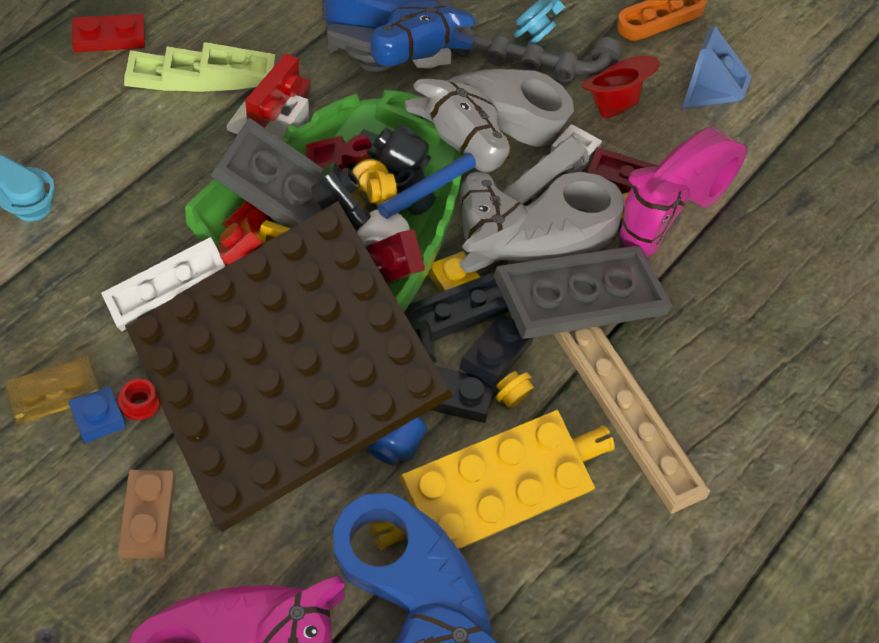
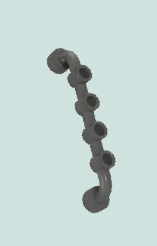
(532, 56)

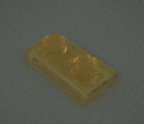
(50, 389)

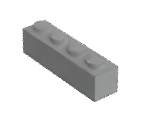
(565, 159)

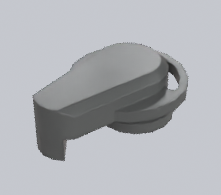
(355, 42)

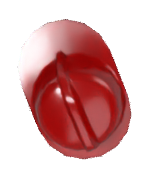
(620, 84)

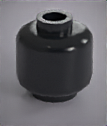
(401, 149)

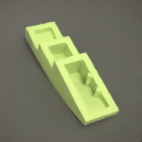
(194, 71)

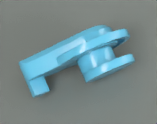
(535, 19)
(24, 190)

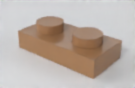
(147, 514)

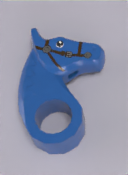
(403, 27)
(426, 581)

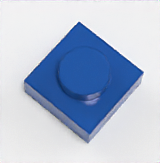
(96, 414)

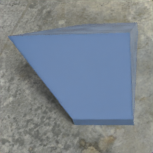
(717, 74)

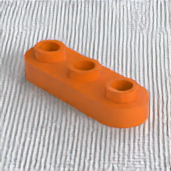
(657, 16)

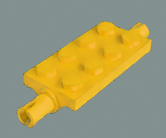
(501, 480)

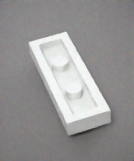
(162, 282)

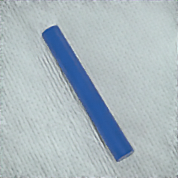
(426, 186)

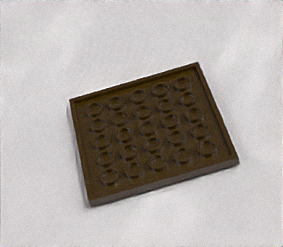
(284, 365)

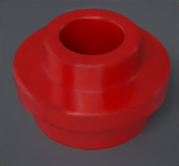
(136, 390)

